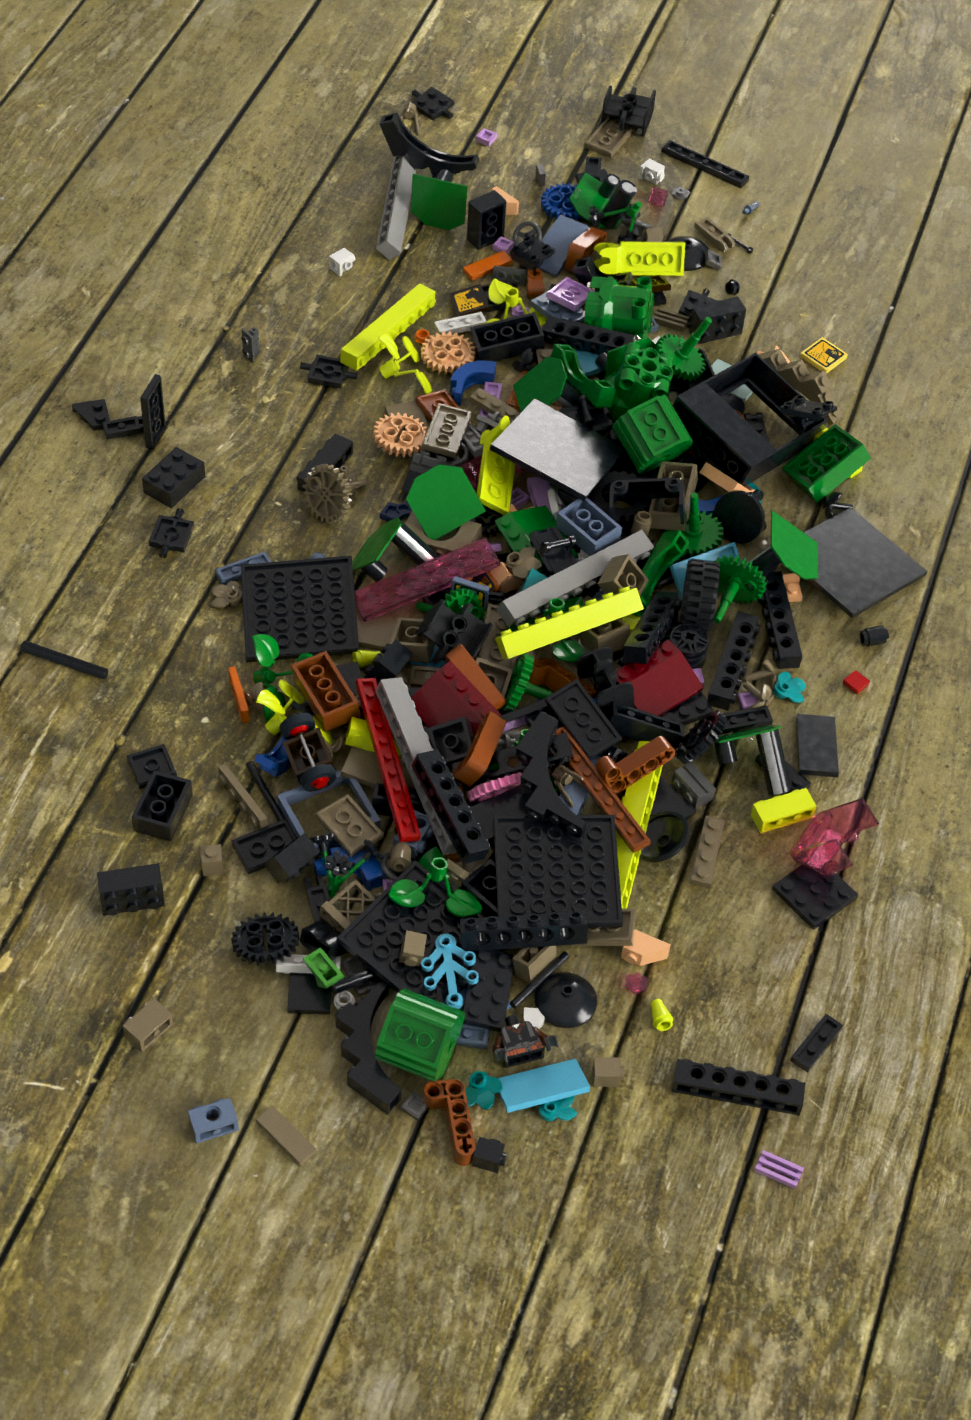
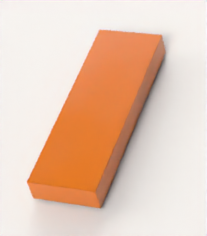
(486, 265)
(238, 694)

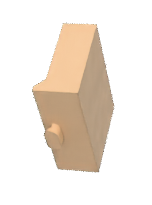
(723, 480)

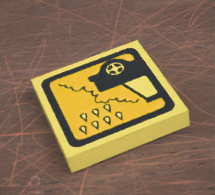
(823, 355)

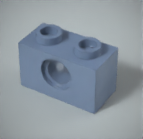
(206, 1129)

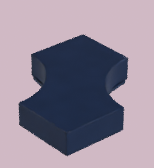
(393, 511)

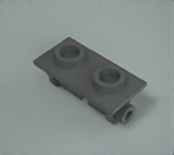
(511, 275)
(250, 343)

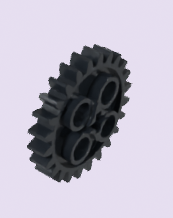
(701, 737)
(281, 939)

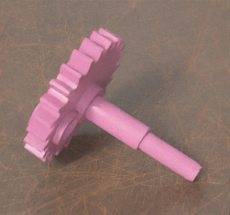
(493, 788)

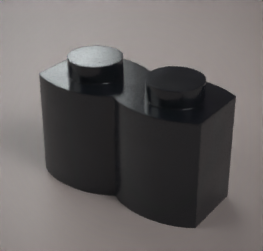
(322, 935)

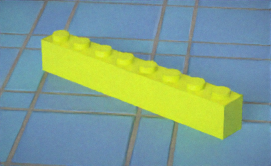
(393, 322)
(569, 623)

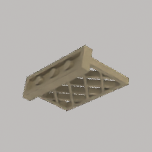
(335, 917)

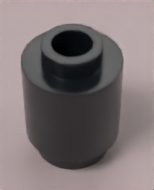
(874, 636)

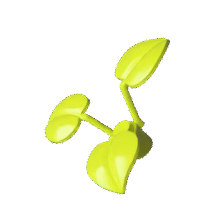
(503, 292)
(392, 367)
(268, 699)

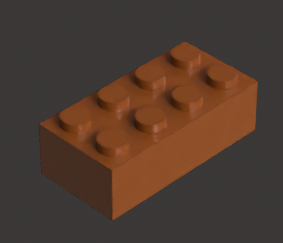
(325, 691)

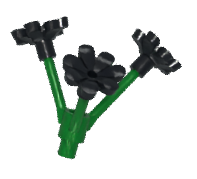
(630, 212)
(341, 864)

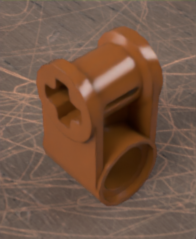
(535, 283)

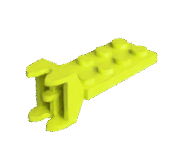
(641, 258)
(495, 472)

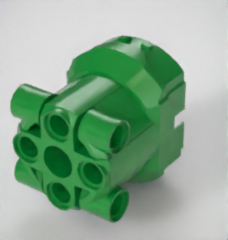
(620, 306)
(639, 378)

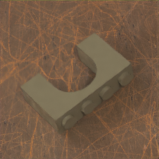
(467, 534)

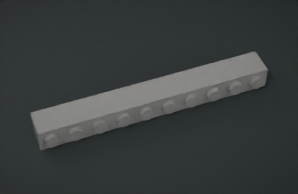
(396, 208)
(571, 580)
(411, 741)

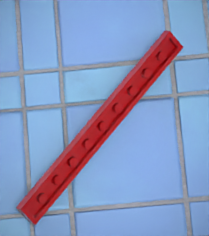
(388, 761)

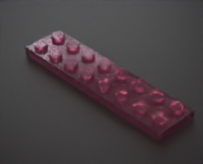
(425, 579)

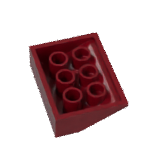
(662, 681)
(449, 697)

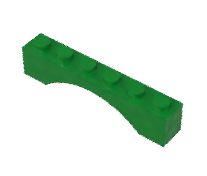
(597, 391)
(666, 552)

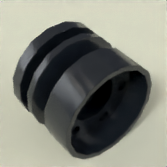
(692, 642)

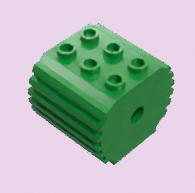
(652, 433)
(419, 1035)

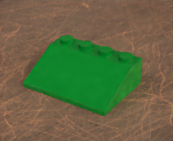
(827, 462)
(519, 524)

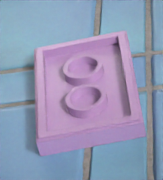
(569, 294)

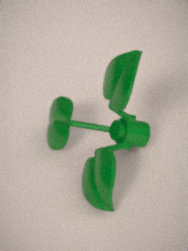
(266, 651)
(564, 651)
(408, 894)

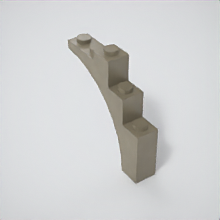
(812, 386)

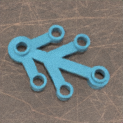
(449, 967)

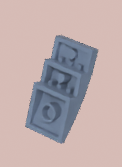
(560, 237)

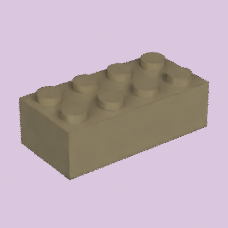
(666, 511)

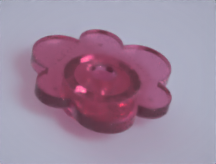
(636, 983)

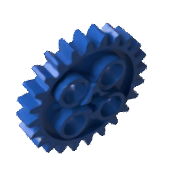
(557, 202)

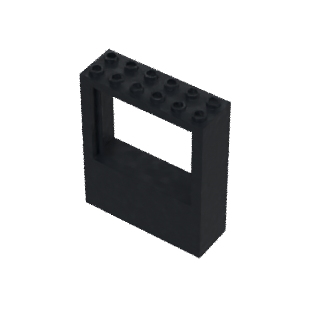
(725, 436)

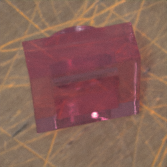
(658, 196)

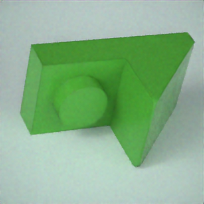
(323, 968)

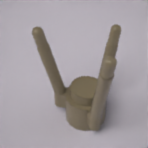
(410, 112)
(565, 776)

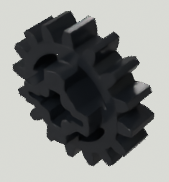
(487, 521)

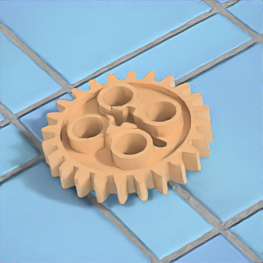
(447, 352)
(391, 428)

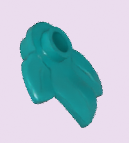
(789, 687)
(484, 1092)
(559, 1109)

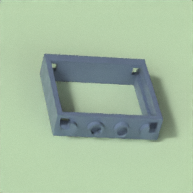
(298, 794)

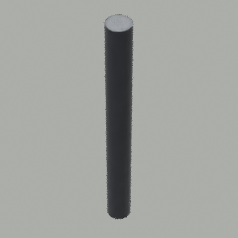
(265, 791)
(539, 980)

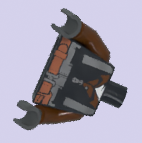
(521, 1043)

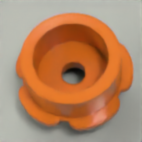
(421, 335)

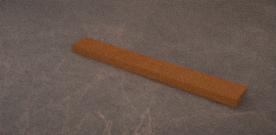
(605, 797)

